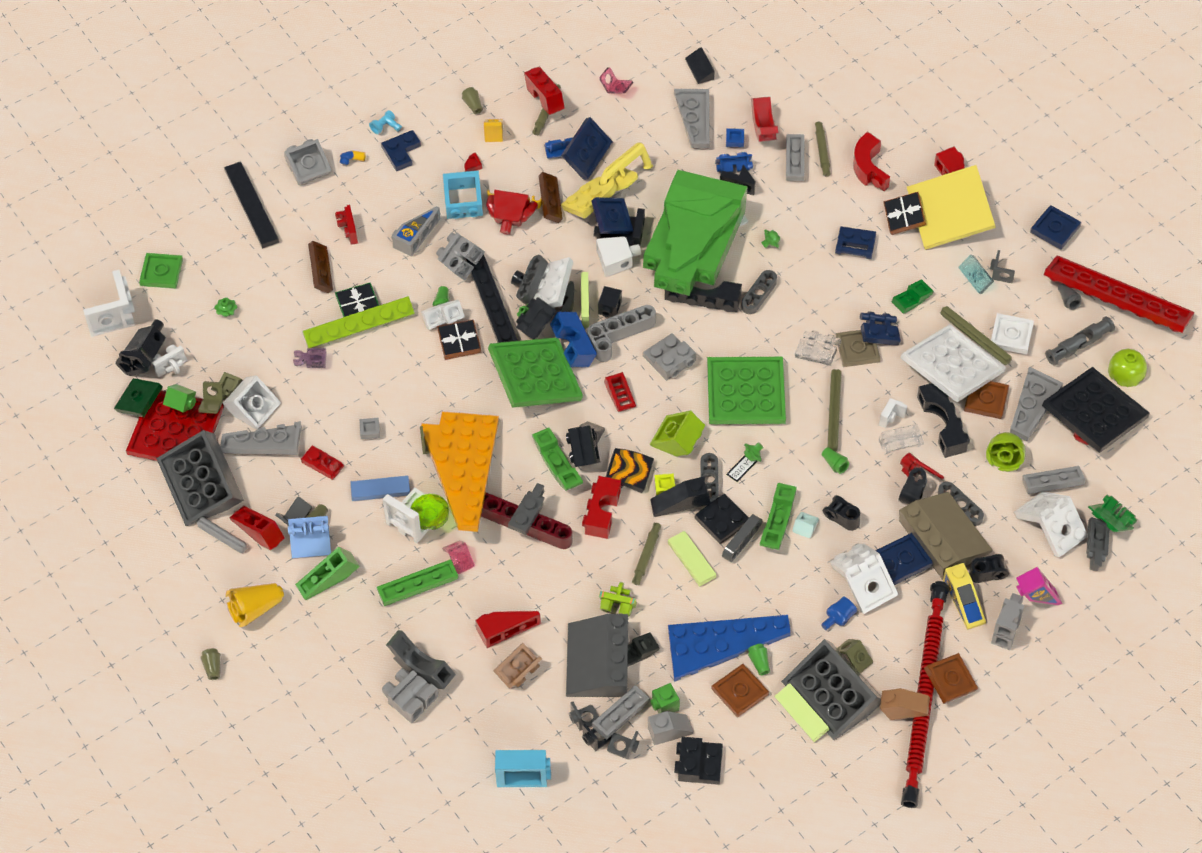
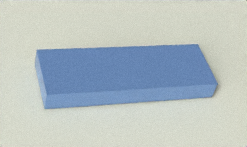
(380, 488)

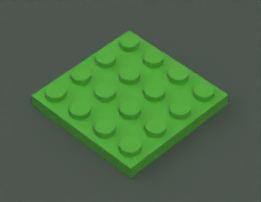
(535, 372)
(746, 390)

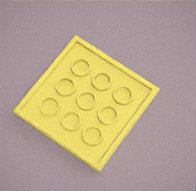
(953, 207)

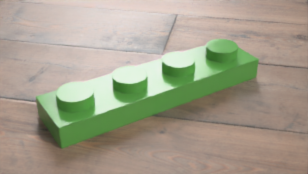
(417, 582)

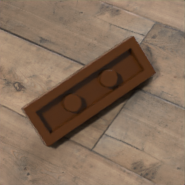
(550, 197)
(320, 267)

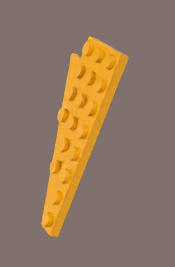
(462, 458)

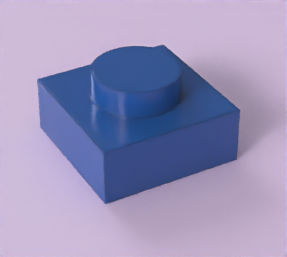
(734, 137)

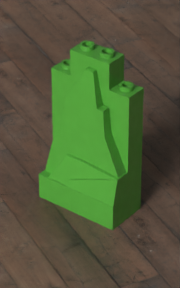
(694, 231)

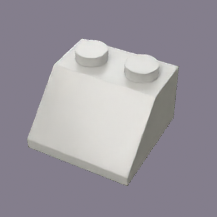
(252, 402)

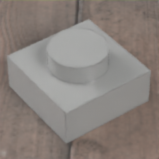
(369, 428)

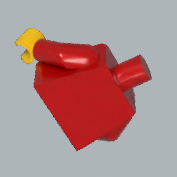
(510, 208)

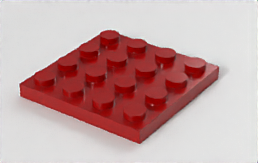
(167, 428)

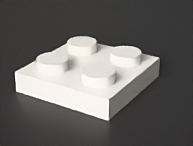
(1012, 333)

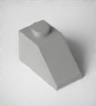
(668, 727)

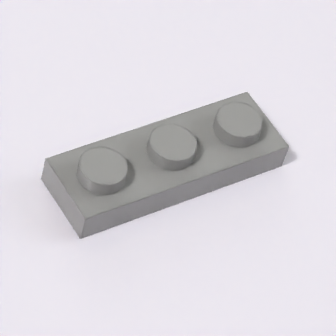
(795, 157)
(1053, 479)
(620, 712)

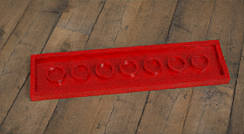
(1119, 293)

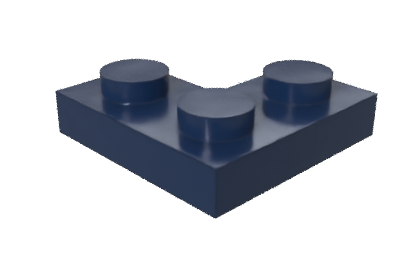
(397, 149)

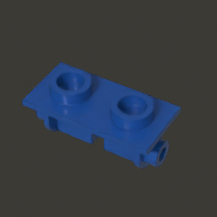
(556, 147)
(726, 162)

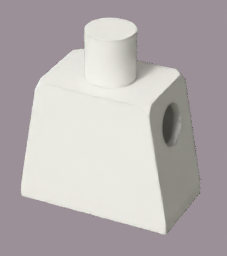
(615, 254)

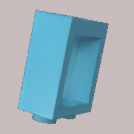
(462, 180)
(522, 768)

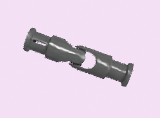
(1069, 346)

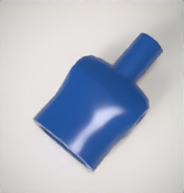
(839, 613)

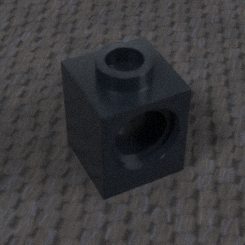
(609, 302)

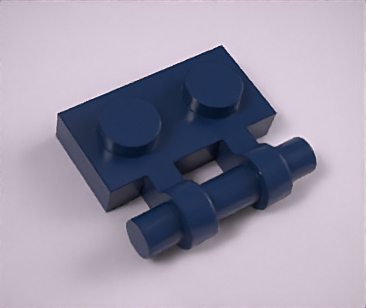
(879, 333)

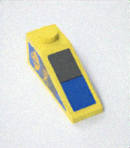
(964, 595)

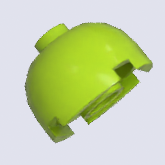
(1127, 367)
(1006, 451)

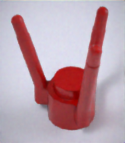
(910, 462)

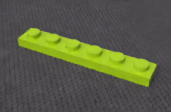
(358, 322)

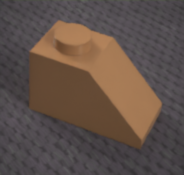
(904, 704)

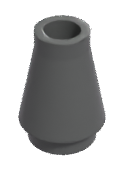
(1070, 297)

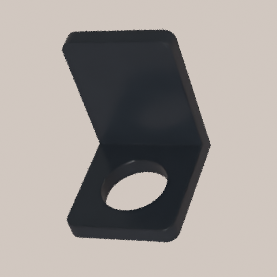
(591, 739)

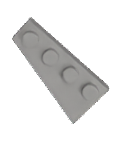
(695, 115)
(1030, 409)
(263, 441)

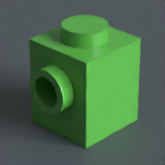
(180, 398)
(665, 699)

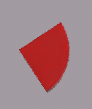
(472, 163)

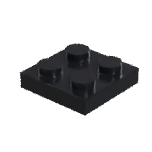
(721, 518)

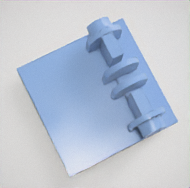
(309, 536)

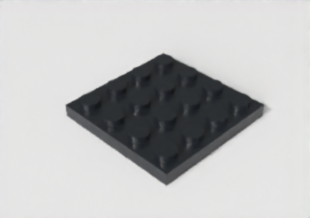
(1095, 409)

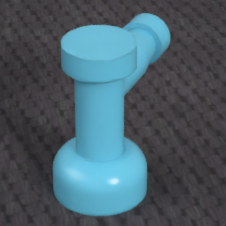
(377, 125)

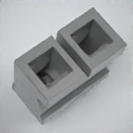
(455, 253)
(1008, 621)
(410, 694)

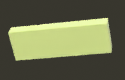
(585, 299)
(692, 558)
(802, 712)

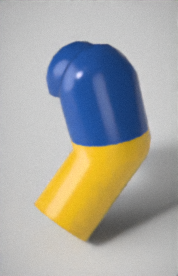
(355, 155)

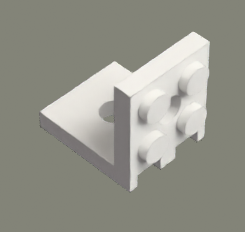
(117, 312)
(1052, 513)
(402, 516)
(860, 568)

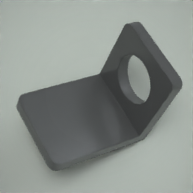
(997, 270)
(298, 509)
(575, 715)
(631, 745)

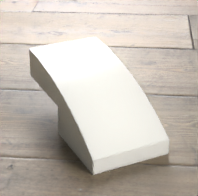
(443, 313)

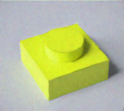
(663, 482)

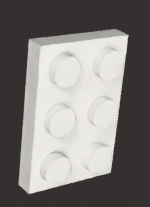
(555, 282)

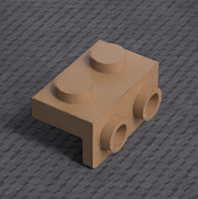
(517, 665)

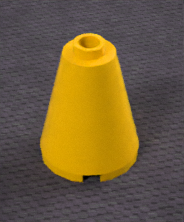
(252, 601)

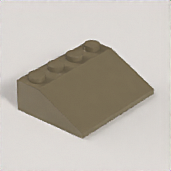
(943, 531)

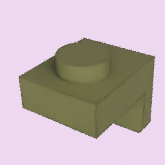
(229, 384)

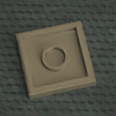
(855, 351)

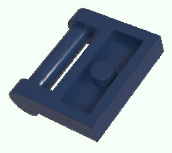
(855, 238)

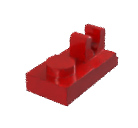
(347, 220)
(322, 462)

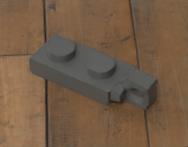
(528, 510)
(1097, 542)

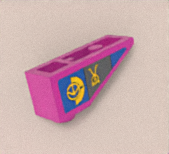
(1037, 587)

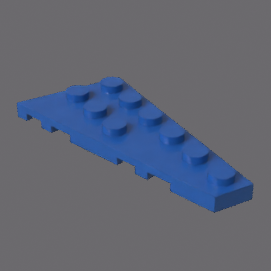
(715, 642)

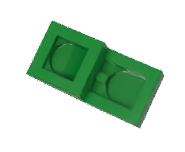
(915, 295)

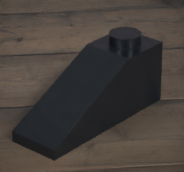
(684, 496)

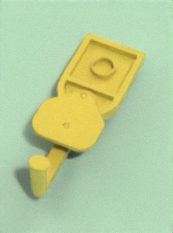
(613, 179)

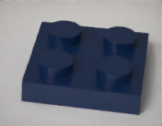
(612, 215)
(1055, 227)

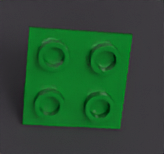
(1108, 513)

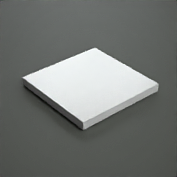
(953, 363)

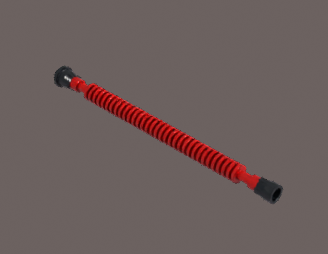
(920, 724)

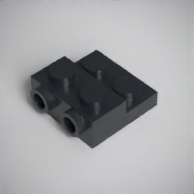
(698, 761)

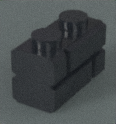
(535, 318)
(583, 445)

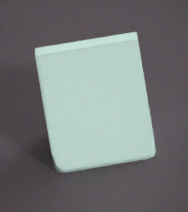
(805, 524)

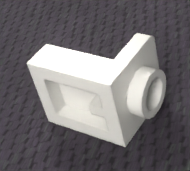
(890, 411)

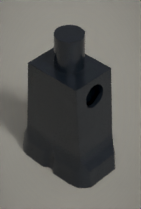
(141, 349)

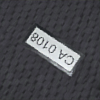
(741, 468)

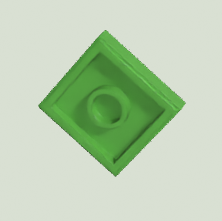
(161, 270)

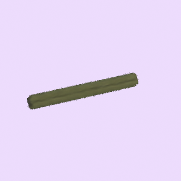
(976, 335)
(834, 409)

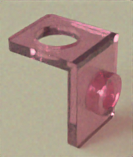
(615, 86)
(459, 556)

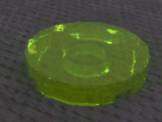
(432, 511)

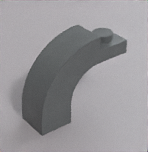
(411, 658)

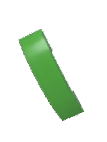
(556, 460)
(779, 516)

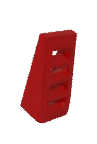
(613, 379)

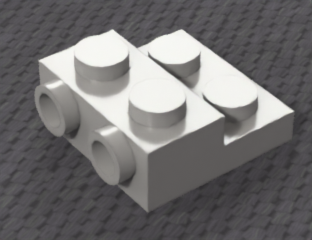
(307, 161)
(670, 356)

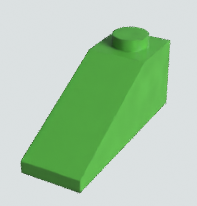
(328, 573)

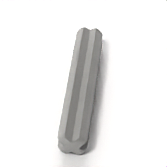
(222, 535)

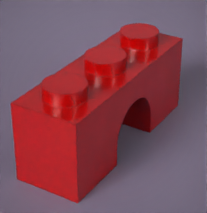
(541, 85)
(598, 521)

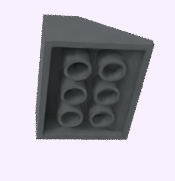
(199, 478)
(597, 656)
(833, 689)

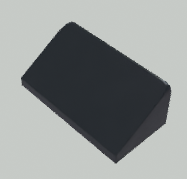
(700, 66)

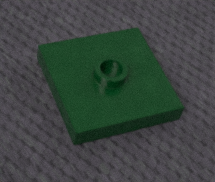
(138, 397)

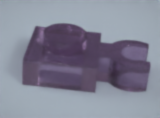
(313, 358)

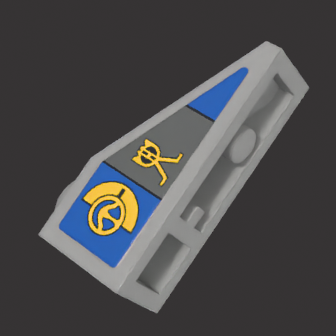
(414, 232)

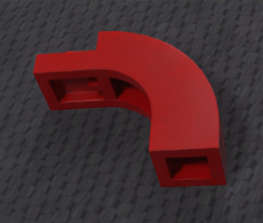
(763, 119)
(865, 150)

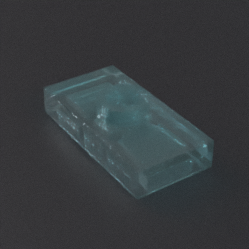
(976, 274)

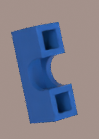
(580, 349)

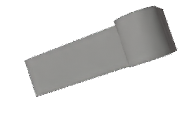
(624, 325)

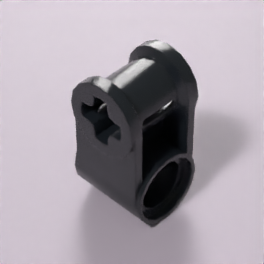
(913, 490)
(841, 511)
(991, 569)

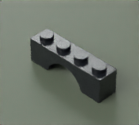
(723, 297)
(952, 438)

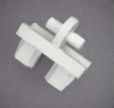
(170, 362)

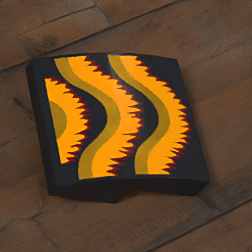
(630, 468)

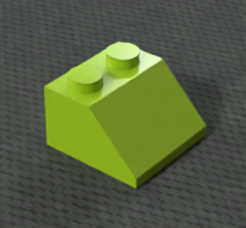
(678, 433)

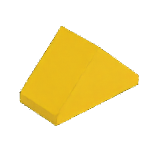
(493, 130)

